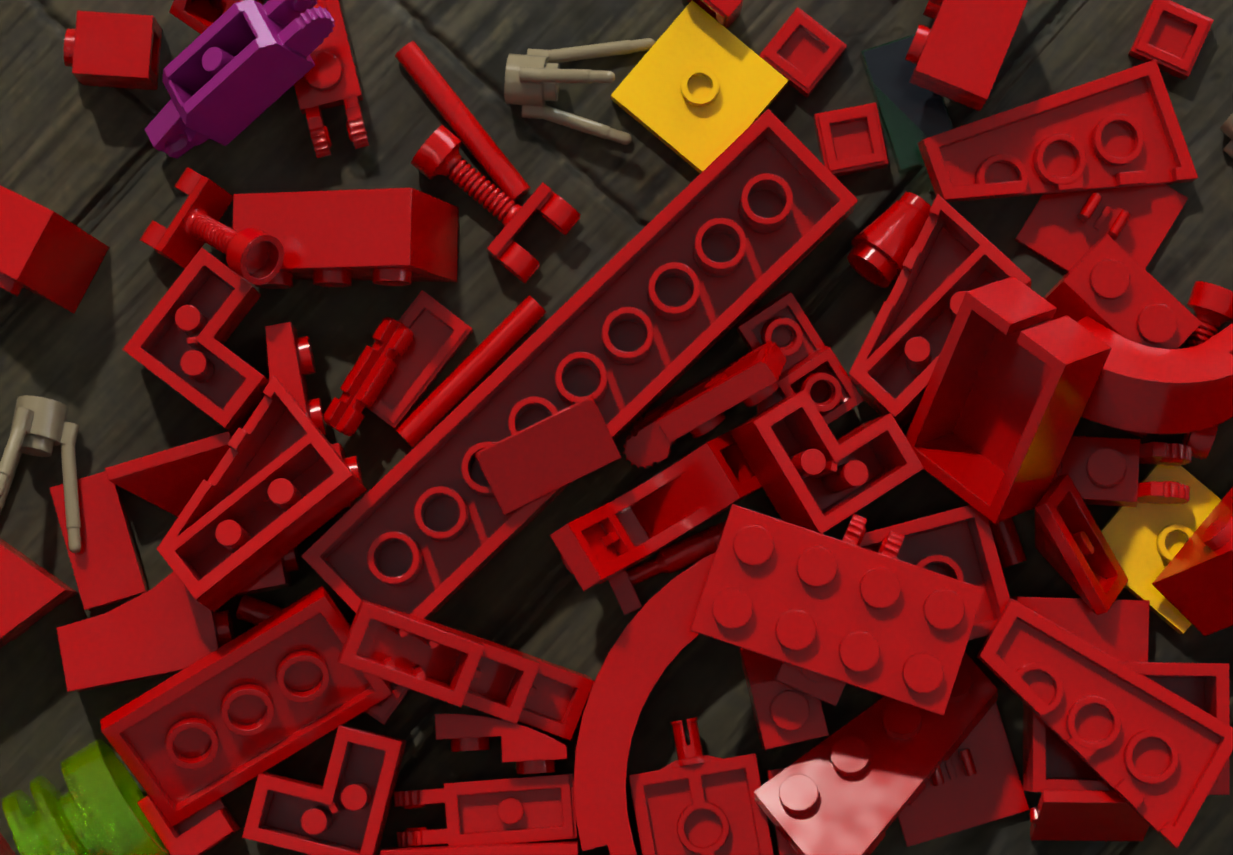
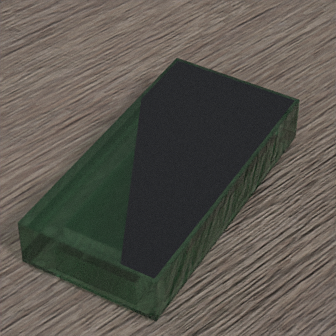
(905, 109)

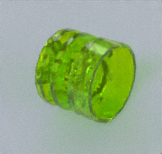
(90, 819)

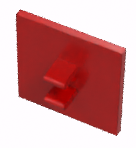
(1072, 222)
(969, 788)

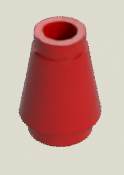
(887, 240)

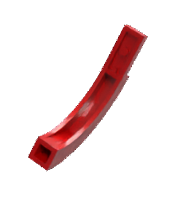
(616, 702)

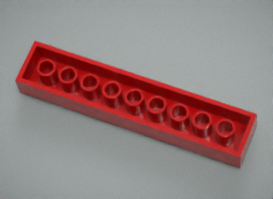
(615, 340)

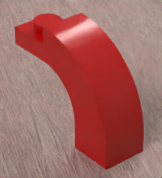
(1161, 387)
(656, 512)

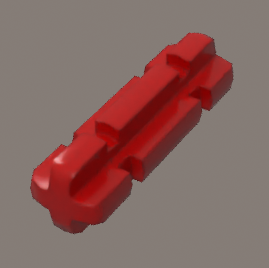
(368, 376)

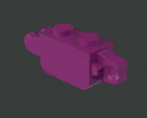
(236, 71)

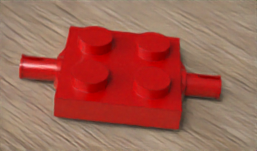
(700, 803)

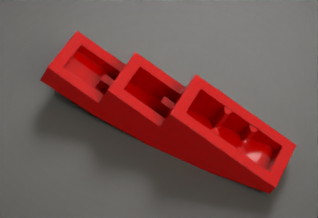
(465, 669)

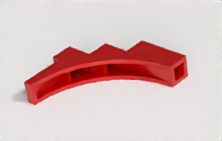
(166, 625)

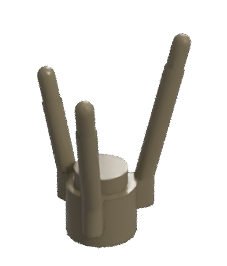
(537, 79)
(34, 431)

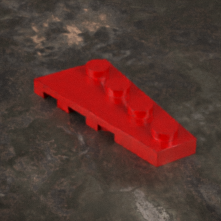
(1079, 139)
(1126, 727)
(870, 769)

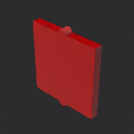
(1085, 817)

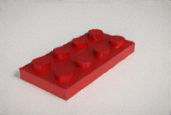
(837, 609)
(242, 708)

